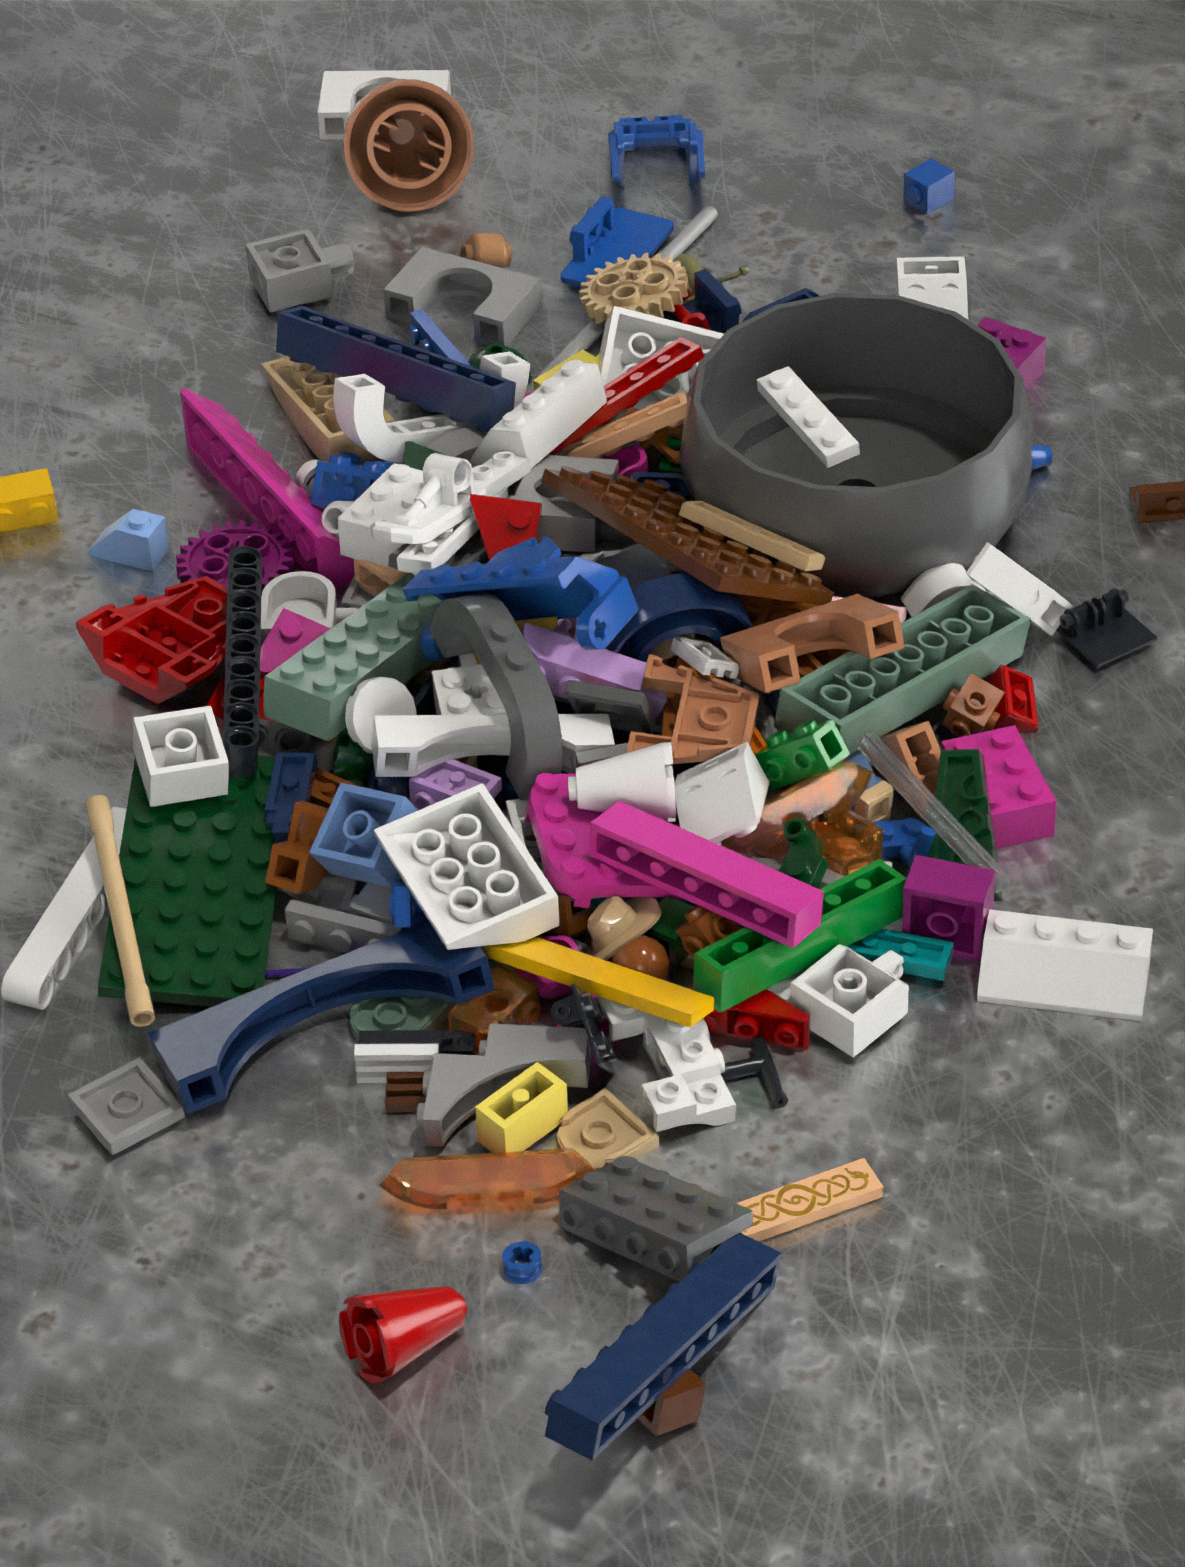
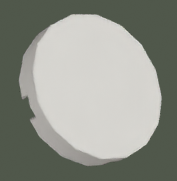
(375, 698)

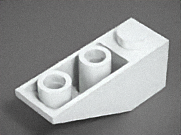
(1018, 588)

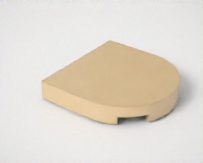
(605, 1130)

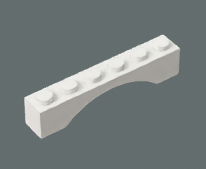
(417, 742)

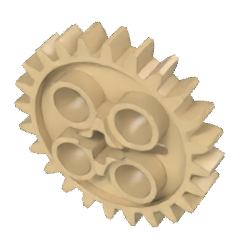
(636, 285)

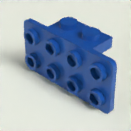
(612, 234)

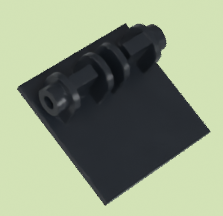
(1104, 628)
(585, 1012)

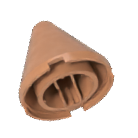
(408, 145)

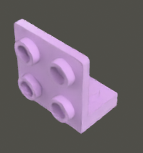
(448, 780)

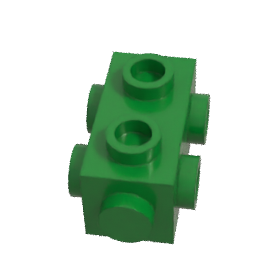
(801, 754)

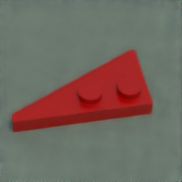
(505, 521)

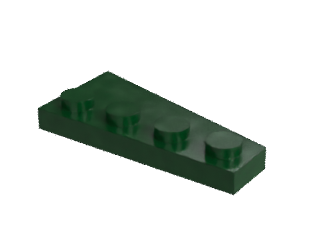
(965, 794)

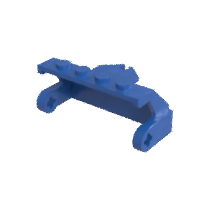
(536, 586)

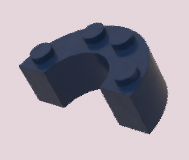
(676, 607)

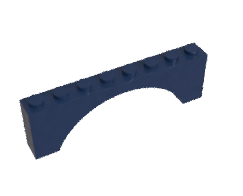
(211, 1046)

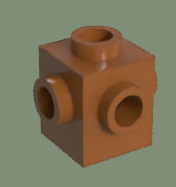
(972, 707)
(704, 929)

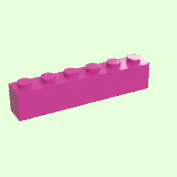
(706, 874)

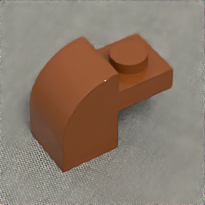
(290, 861)

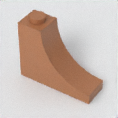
(918, 751)

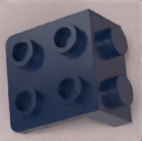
(713, 301)

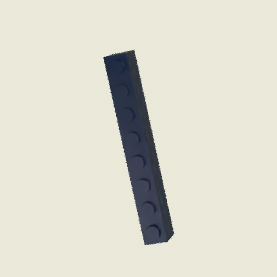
(402, 368)
(661, 1346)

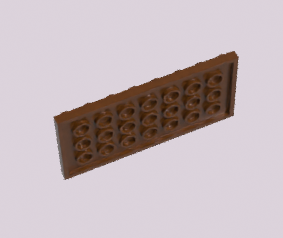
(654, 521)

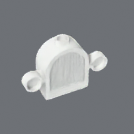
(303, 594)

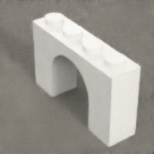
(346, 88)

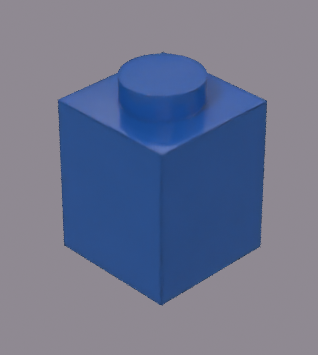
(928, 186)

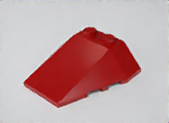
(160, 641)

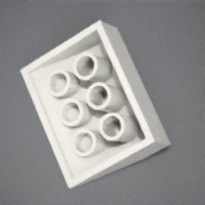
(635, 336)
(470, 872)

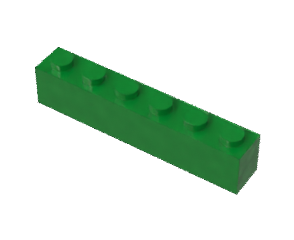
(753, 962)

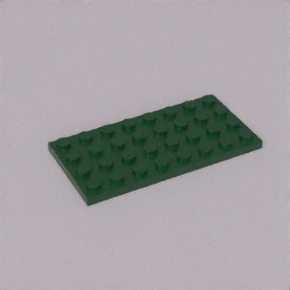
(197, 893)

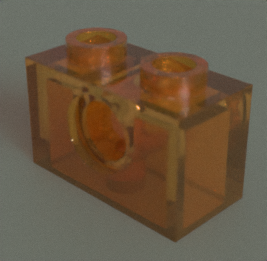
(511, 1002)

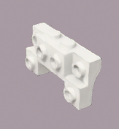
(686, 1064)

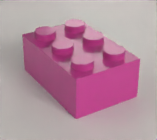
(1018, 793)

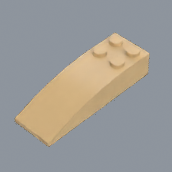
(309, 405)

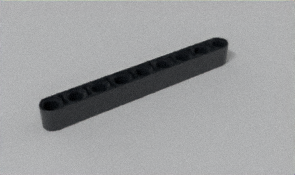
(243, 661)

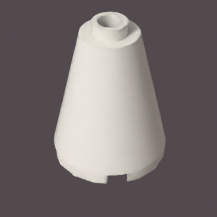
(636, 778)

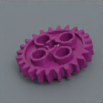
(210, 553)

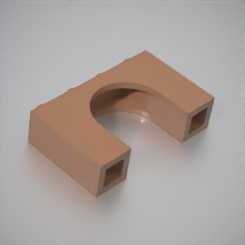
(851, 623)

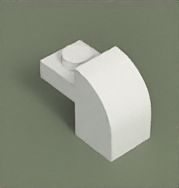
(936, 586)

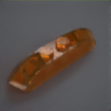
(824, 793)
(430, 1178)

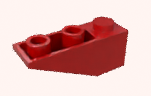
(764, 1017)

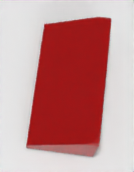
(1018, 701)

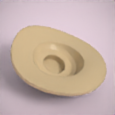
(619, 923)

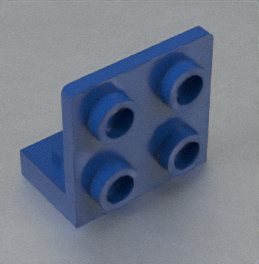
(345, 478)

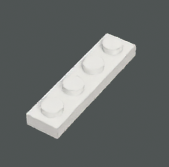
(808, 417)

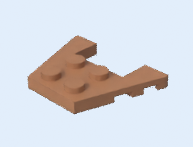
(709, 714)

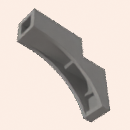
(464, 1081)

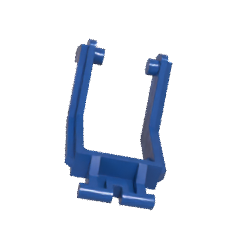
(662, 131)

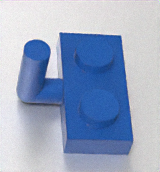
(905, 839)

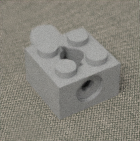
(295, 269)

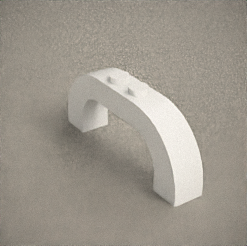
(360, 410)

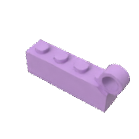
(564, 660)

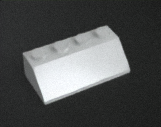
(546, 415)
(1065, 965)

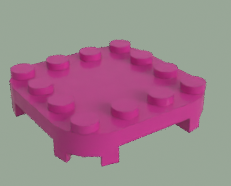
(564, 844)

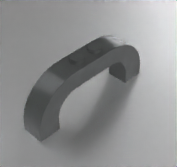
(486, 627)

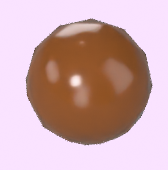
(644, 956)

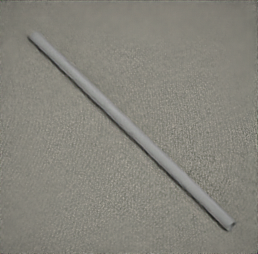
(673, 249)

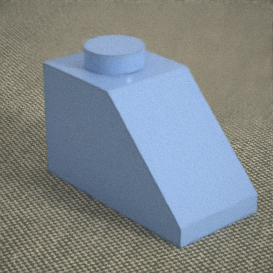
(134, 540)

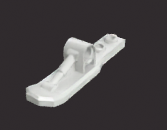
(446, 495)

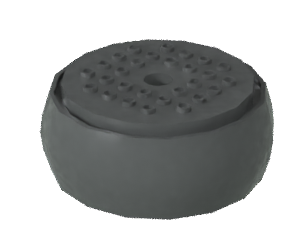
(934, 422)

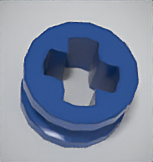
(518, 1272)

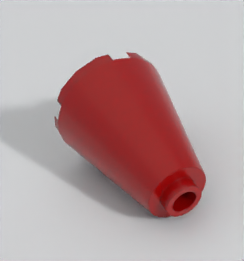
(398, 1327)

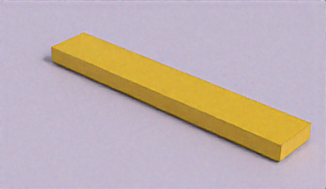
(605, 979)

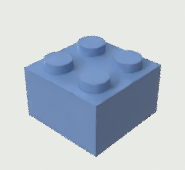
(347, 836)

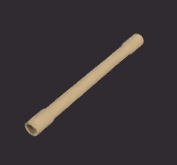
(136, 990)

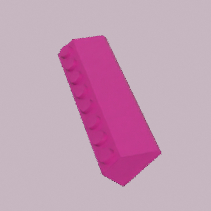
(262, 487)

